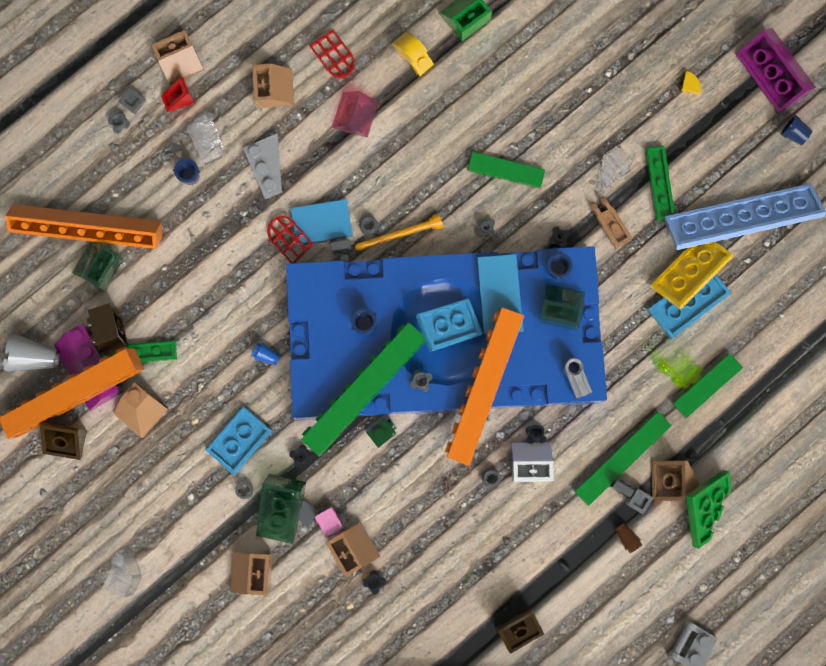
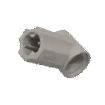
(577, 380)

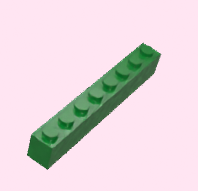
(363, 389)

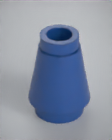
(265, 354)

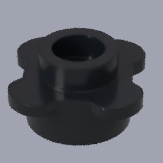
(555, 240)
(539, 430)
(300, 461)
(380, 581)

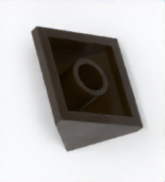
(62, 441)
(519, 630)

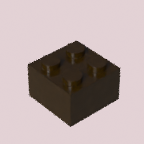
(107, 329)

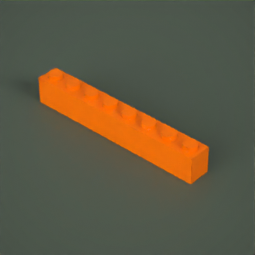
(84, 226)
(485, 386)
(71, 393)

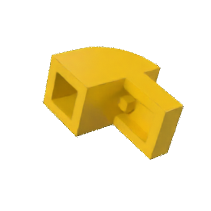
(414, 52)

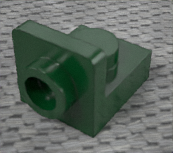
(382, 432)

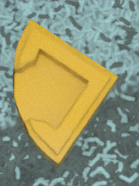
(691, 83)

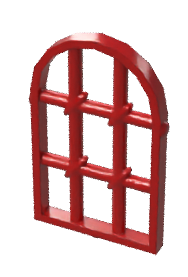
(334, 47)
(289, 245)

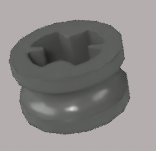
(248, 494)

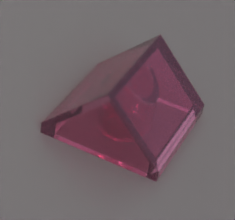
(355, 113)

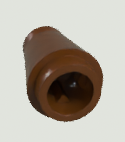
(628, 538)

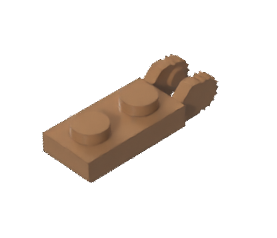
(611, 223)

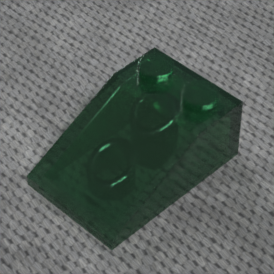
(280, 508)

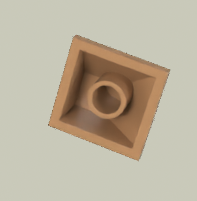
(139, 410)
(672, 480)

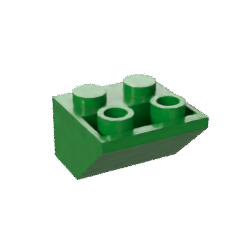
(466, 16)

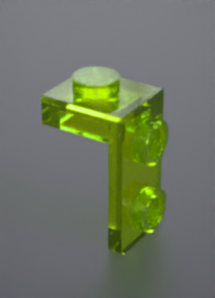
(691, 377)

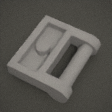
(698, 649)

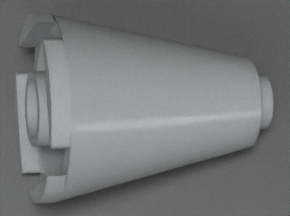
(28, 354)

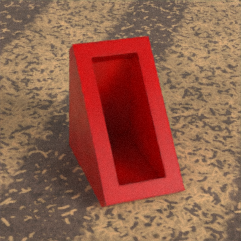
(177, 96)

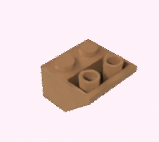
(177, 57)
(272, 86)
(352, 549)
(251, 573)

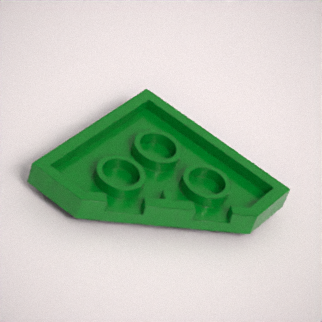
(706, 507)

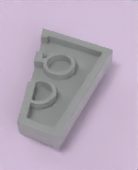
(265, 163)

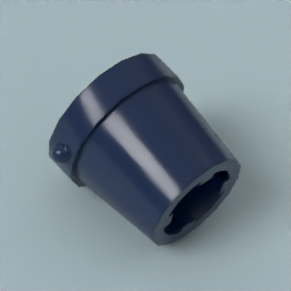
(796, 130)
(187, 171)
(559, 265)
(364, 321)

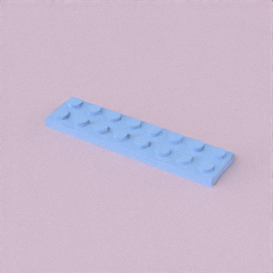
(744, 216)

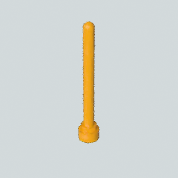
(434, 222)

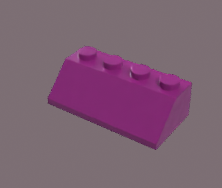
(775, 70)
(79, 352)

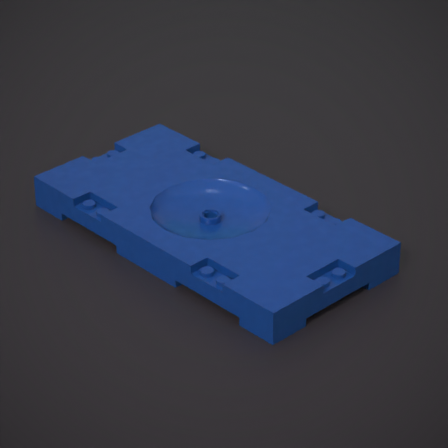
(330, 353)

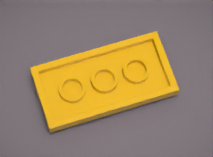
(691, 272)

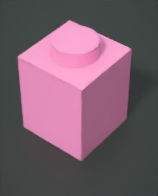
(330, 523)

